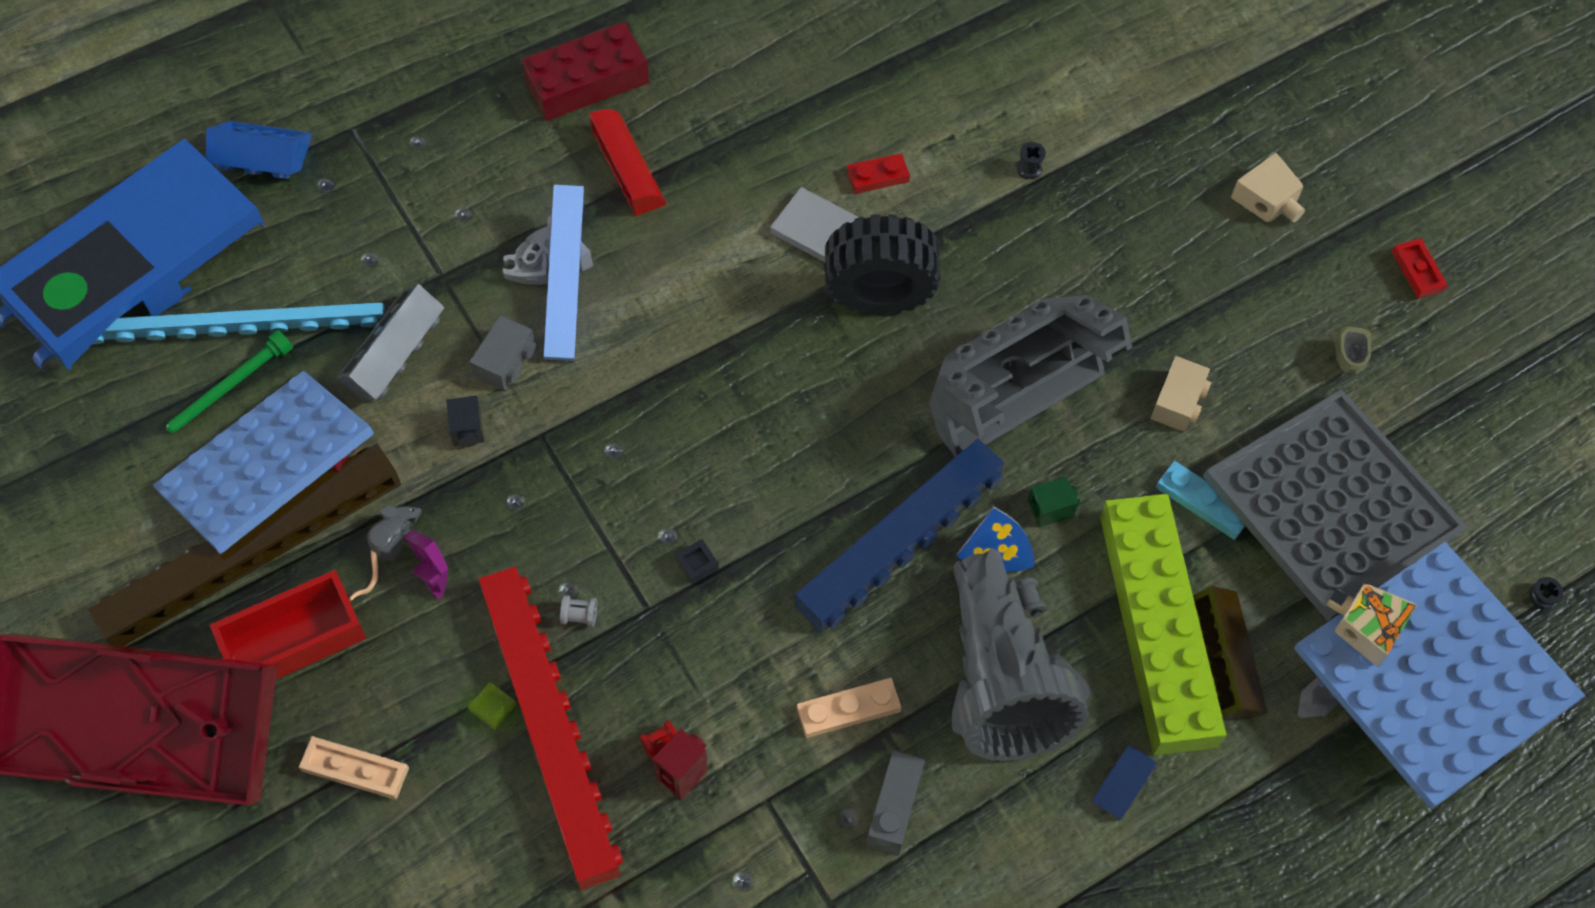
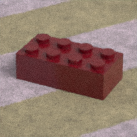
(585, 71)

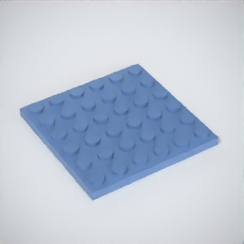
(1454, 686)

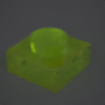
(492, 706)

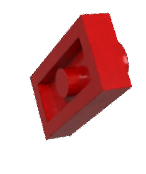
(878, 173)
(1419, 268)

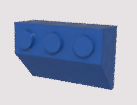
(257, 148)

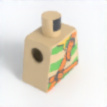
(1371, 620)

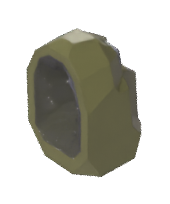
(1353, 349)

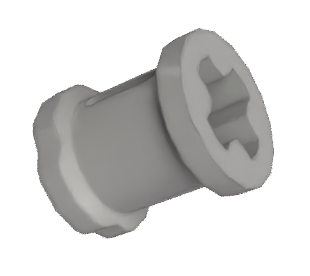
(578, 611)

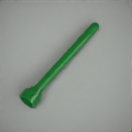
(275, 346)

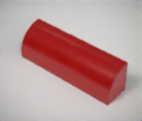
(626, 161)

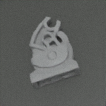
(533, 256)

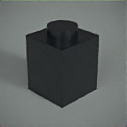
(465, 421)

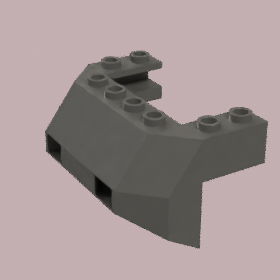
(1023, 368)

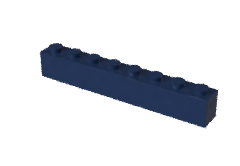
(899, 536)

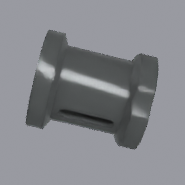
(1029, 597)

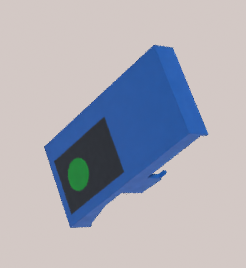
(124, 252)

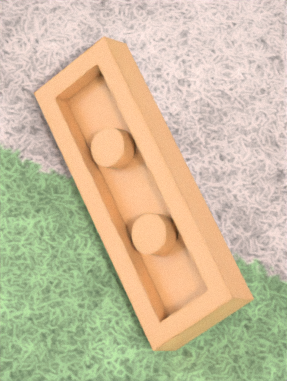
(848, 707)
(354, 768)

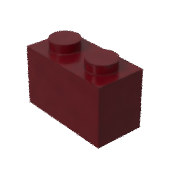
(681, 763)

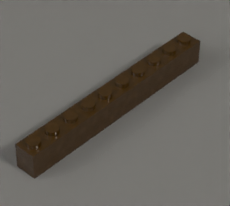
(204, 571)

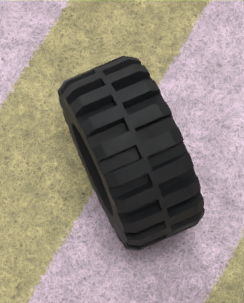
(882, 264)

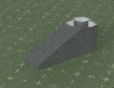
(895, 803)

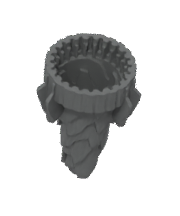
(1015, 692)

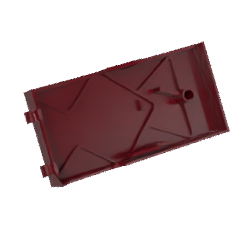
(134, 718)

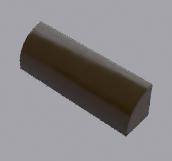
(1229, 654)

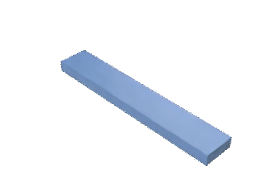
(564, 273)

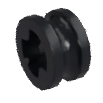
(1553, 586)

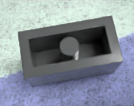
(503, 353)

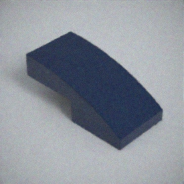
(1124, 782)

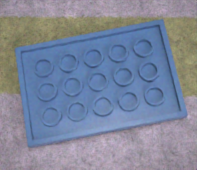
(262, 461)

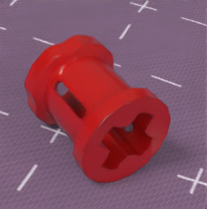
(648, 741)

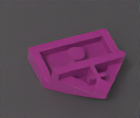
(433, 566)

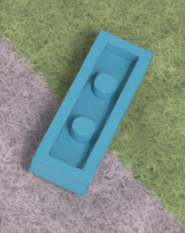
(1199, 498)

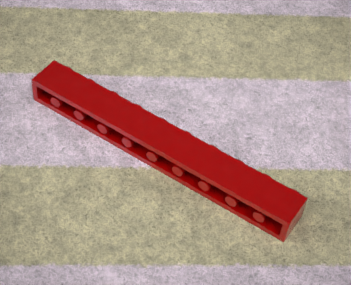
(550, 730)

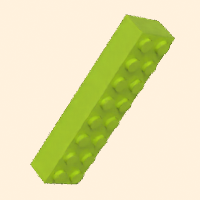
(1162, 625)

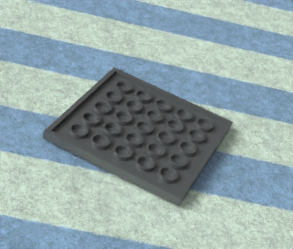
(1334, 501)

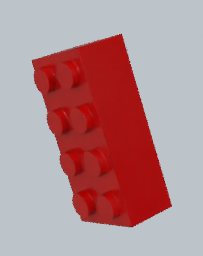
(292, 627)

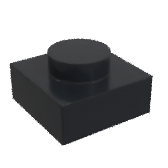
(696, 561)

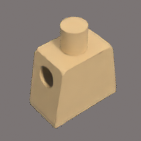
(1270, 191)

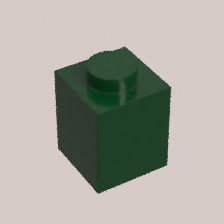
(1053, 501)

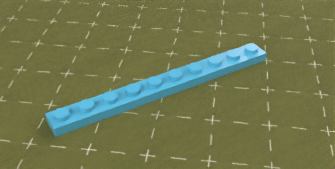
(243, 322)

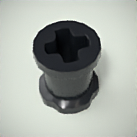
(1030, 164)

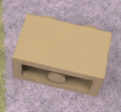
(1181, 393)

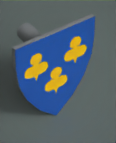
(1004, 535)

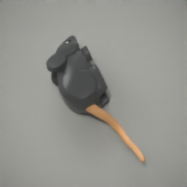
(387, 537)

